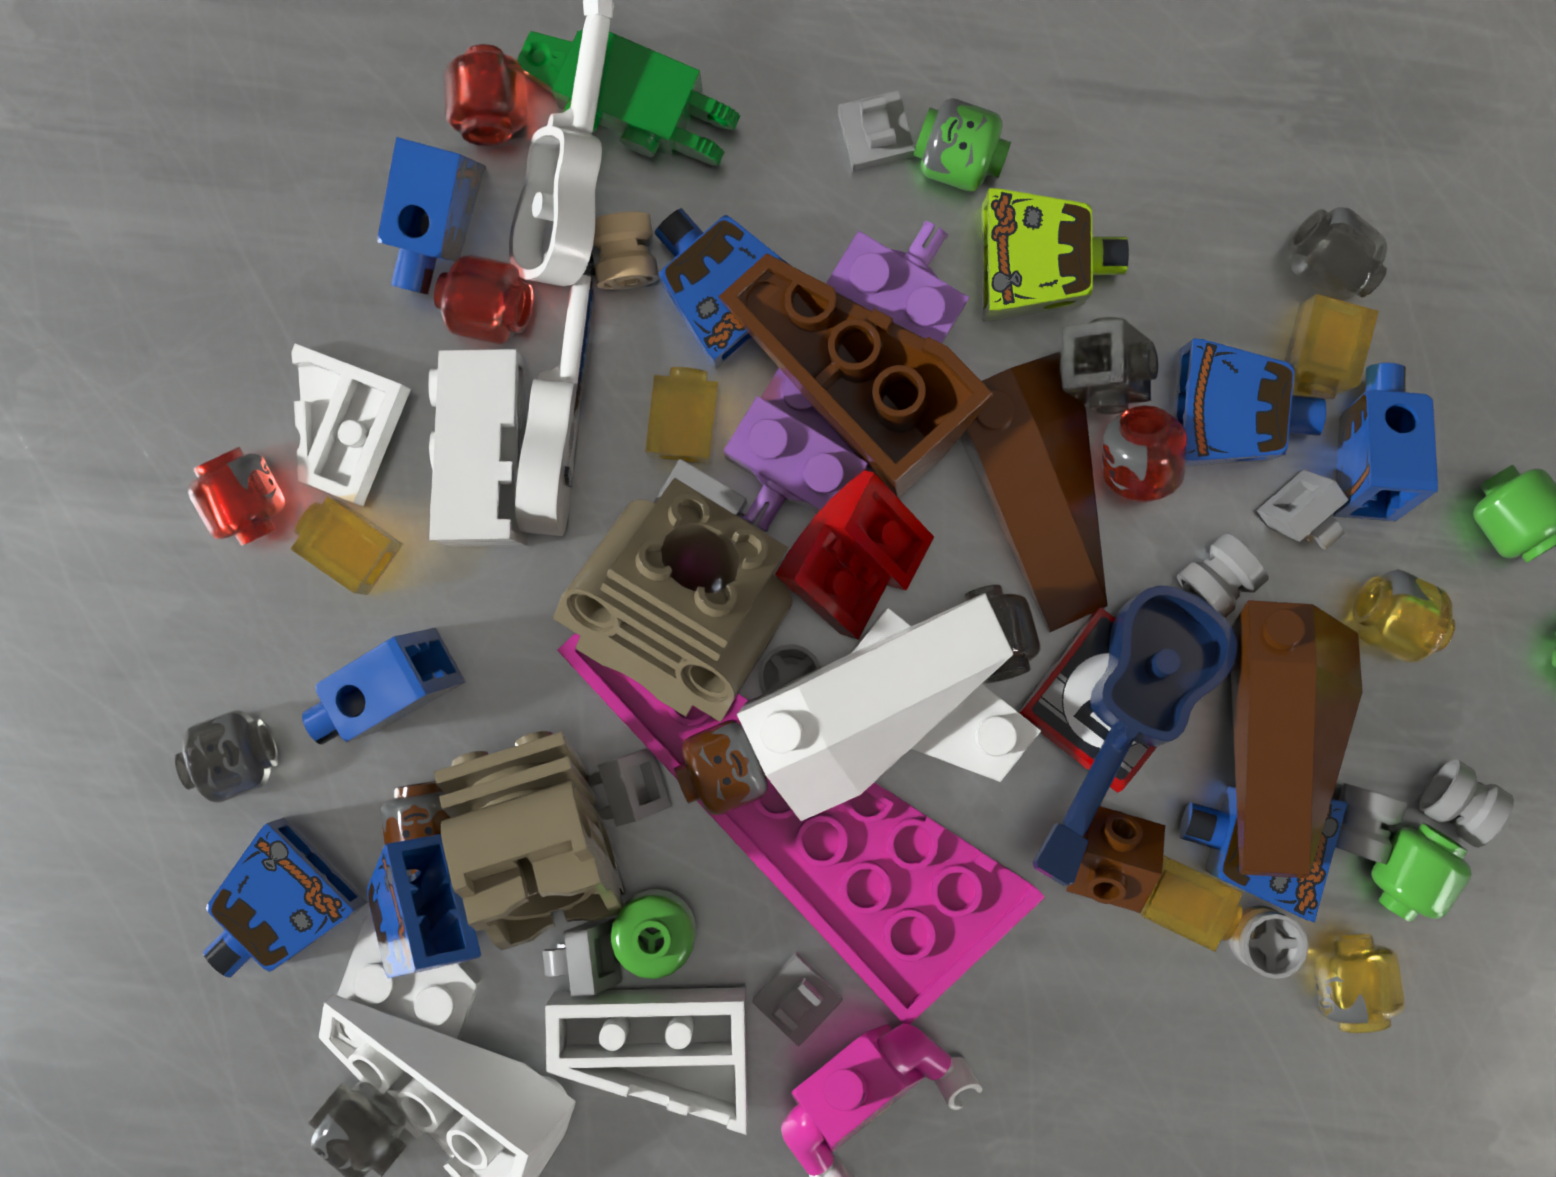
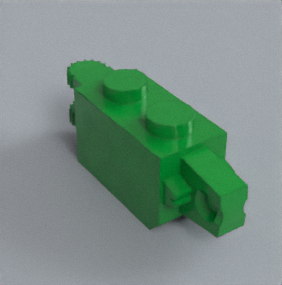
(639, 95)

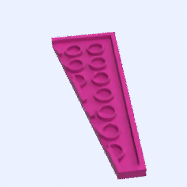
(870, 874)

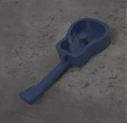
(1161, 662)

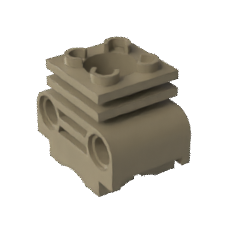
(679, 599)
(526, 839)

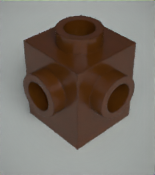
(1120, 860)

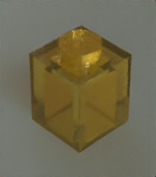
(1330, 345)
(683, 416)
(344, 545)
(1193, 905)

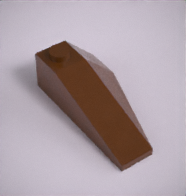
(873, 381)
(1040, 483)
(1291, 725)

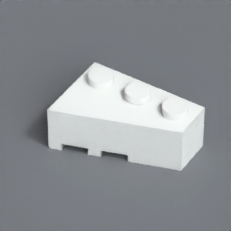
(476, 447)
(977, 734)
(657, 1046)

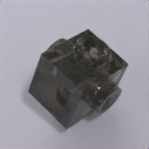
(1107, 364)

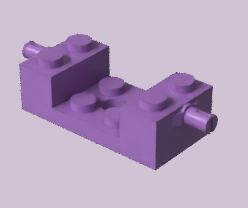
(782, 434)

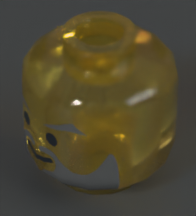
(1404, 616)
(1359, 984)

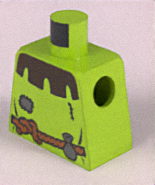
(1041, 254)

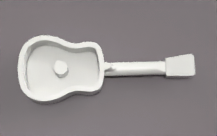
(556, 206)

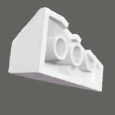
(857, 716)
(474, 1103)

